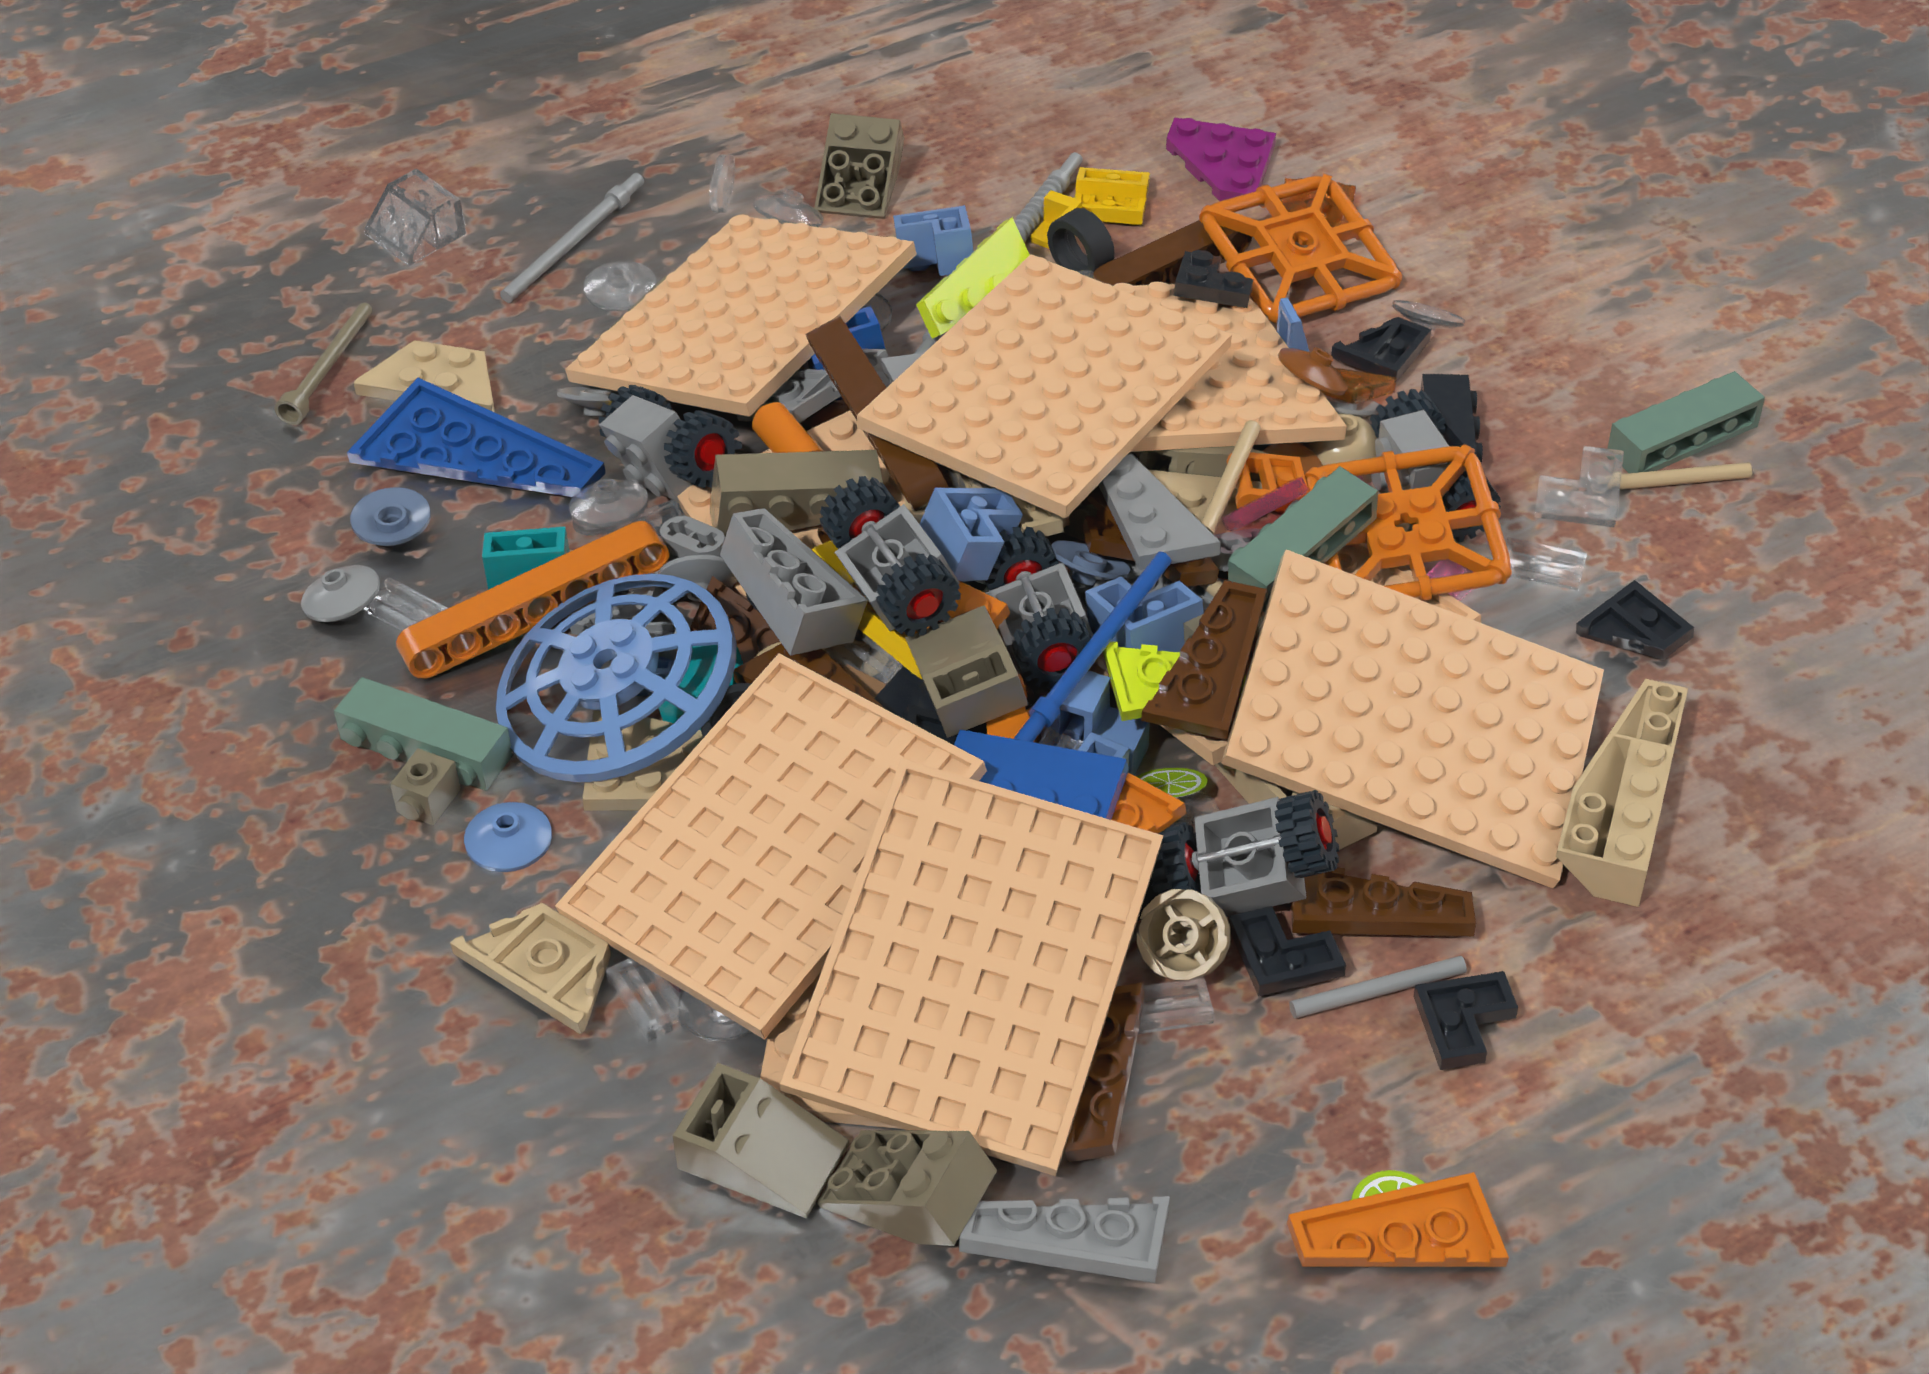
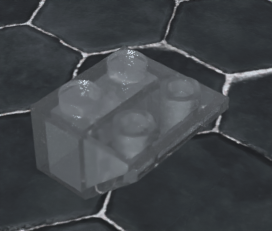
(415, 218)

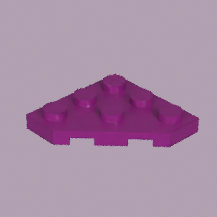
(1222, 155)

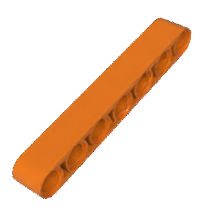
(524, 600)

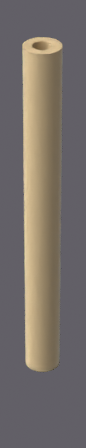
(1231, 475)
(1686, 476)

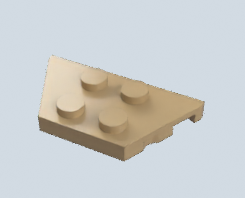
(448, 367)
(542, 961)

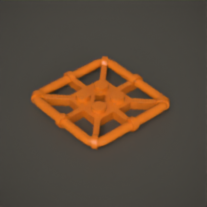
(1306, 227)
(1432, 525)

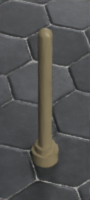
(294, 405)

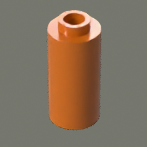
(781, 430)

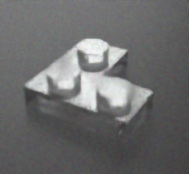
(1586, 500)

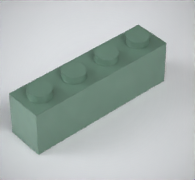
(1687, 423)
(1310, 527)
(402, 722)

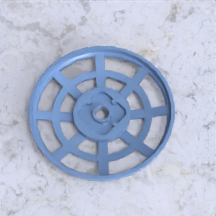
(632, 669)

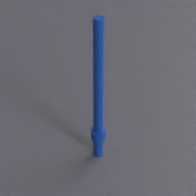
(1047, 708)

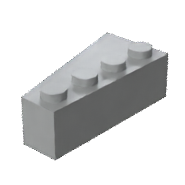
(790, 584)

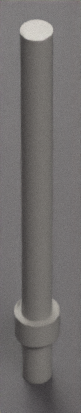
(614, 200)

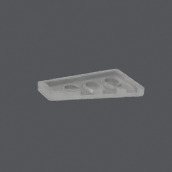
(1153, 517)

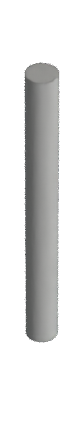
(1377, 987)

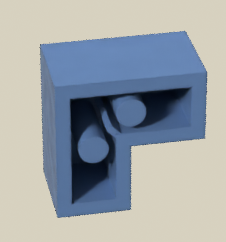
(938, 236)
(967, 527)
(1155, 620)
(1089, 711)

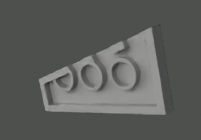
(1095, 1239)

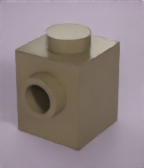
(425, 787)

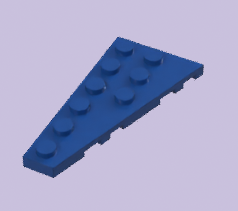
(457, 439)

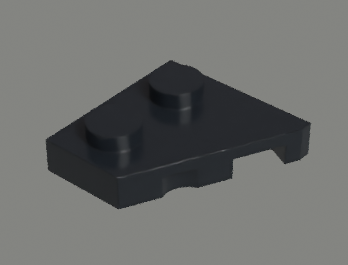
(1637, 623)

